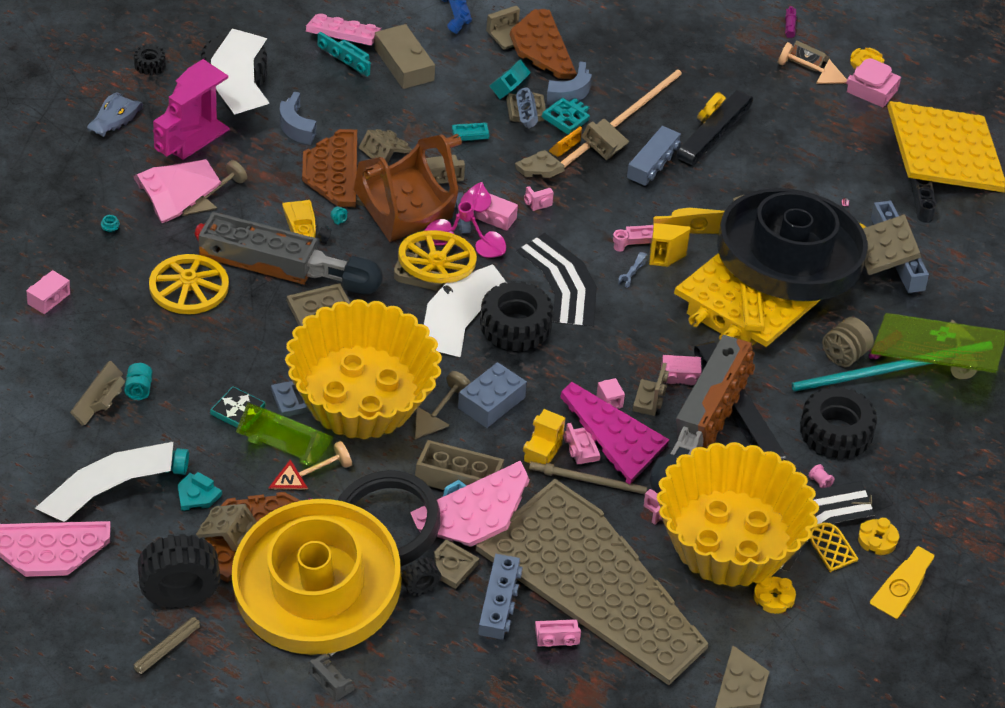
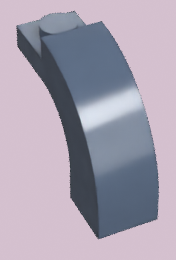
(575, 88)
(293, 125)

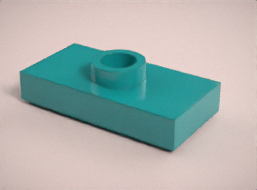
(471, 131)

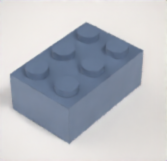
(492, 394)

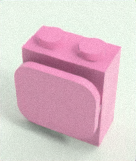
(873, 82)

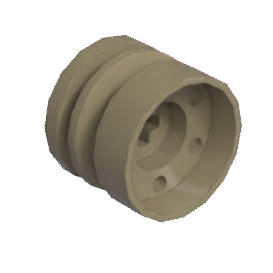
(848, 341)

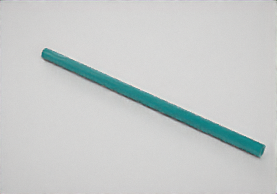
(856, 374)

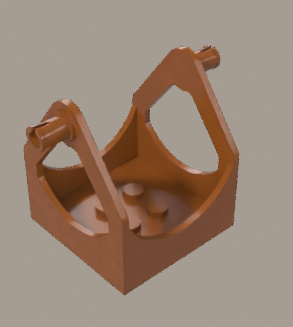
(405, 194)

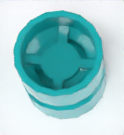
(138, 381)
(180, 461)

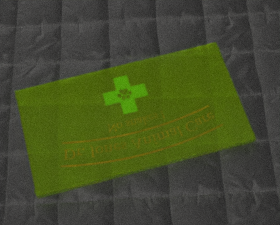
(940, 342)

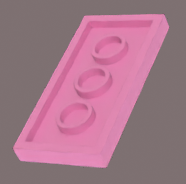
(342, 29)

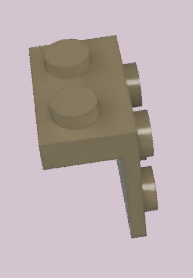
(500, 24)

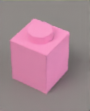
(611, 392)

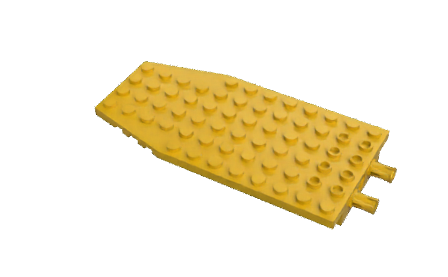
(717, 302)

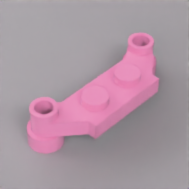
(632, 235)

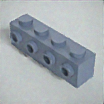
(654, 155)
(499, 596)

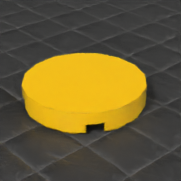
(859, 56)

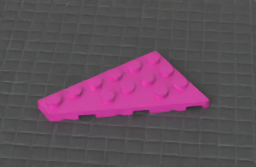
(623, 439)

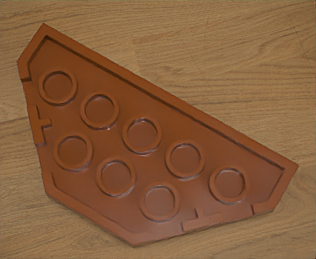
(541, 42)
(333, 167)
(259, 507)

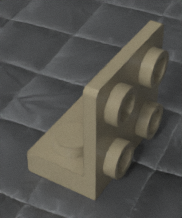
(604, 138)
(383, 144)
(439, 172)
(649, 394)
(228, 521)

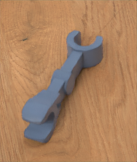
(640, 261)

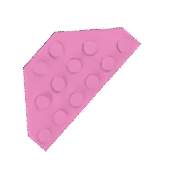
(479, 508)
(51, 547)

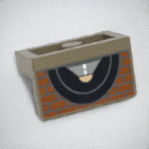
(808, 54)

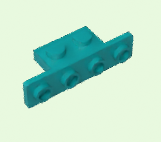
(346, 53)

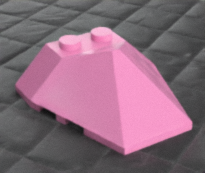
(177, 186)

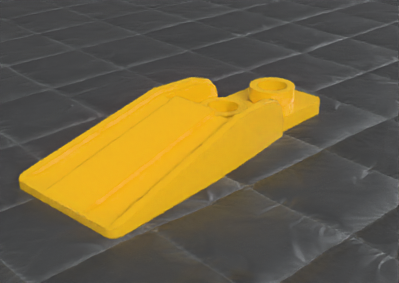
(300, 217)
(700, 220)
(903, 584)

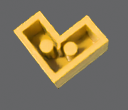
(545, 439)

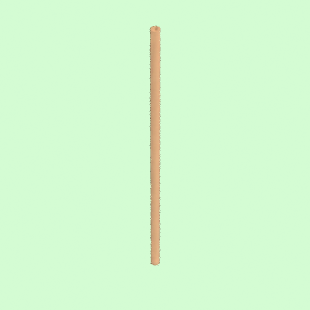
(626, 114)

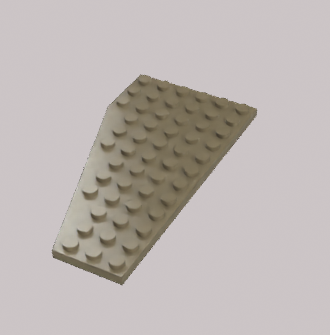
(597, 579)

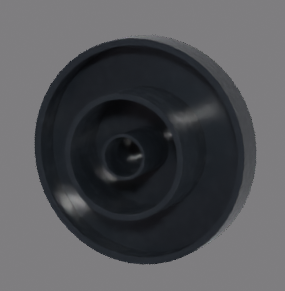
(792, 244)

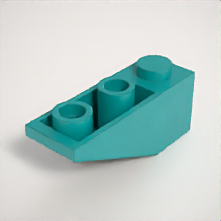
(510, 79)

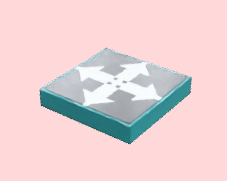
(232, 405)

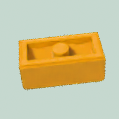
(567, 142)

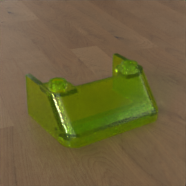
(283, 434)

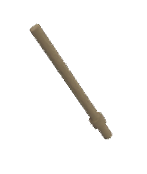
(549, 469)

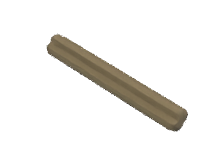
(166, 645)

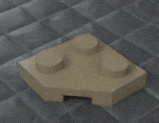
(540, 163)
(454, 563)

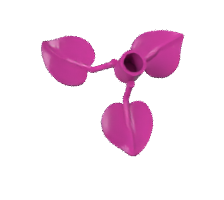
(476, 200)

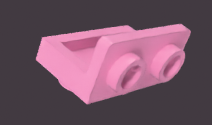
(581, 445)
(557, 633)

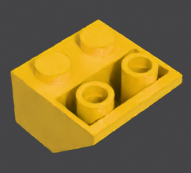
(668, 244)

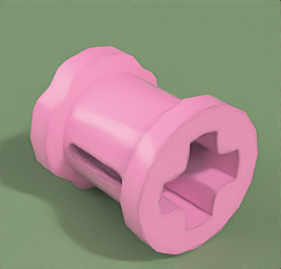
(821, 477)

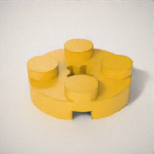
(711, 106)
(878, 527)
(778, 585)

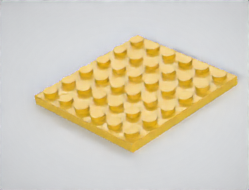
(946, 146)

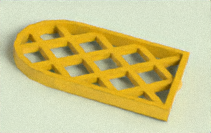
(842, 564)

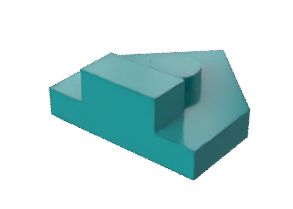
(197, 491)

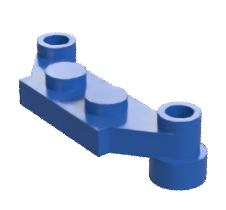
(461, 15)

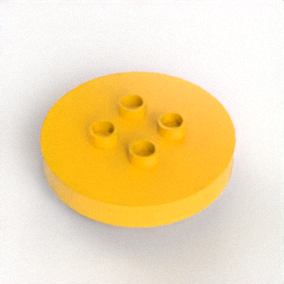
(316, 576)

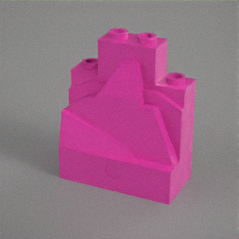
(191, 112)

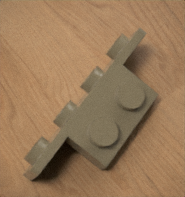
(99, 393)

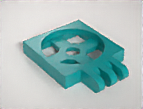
(565, 107)

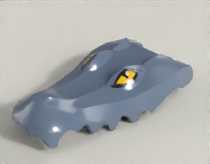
(113, 113)

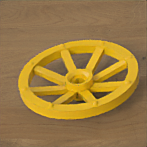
(437, 260)
(188, 281)

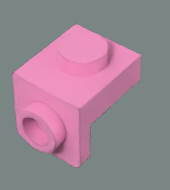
(538, 199)
(652, 504)

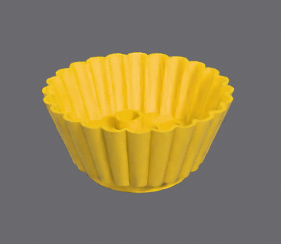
(362, 367)
(736, 512)

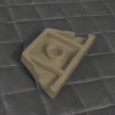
(742, 682)

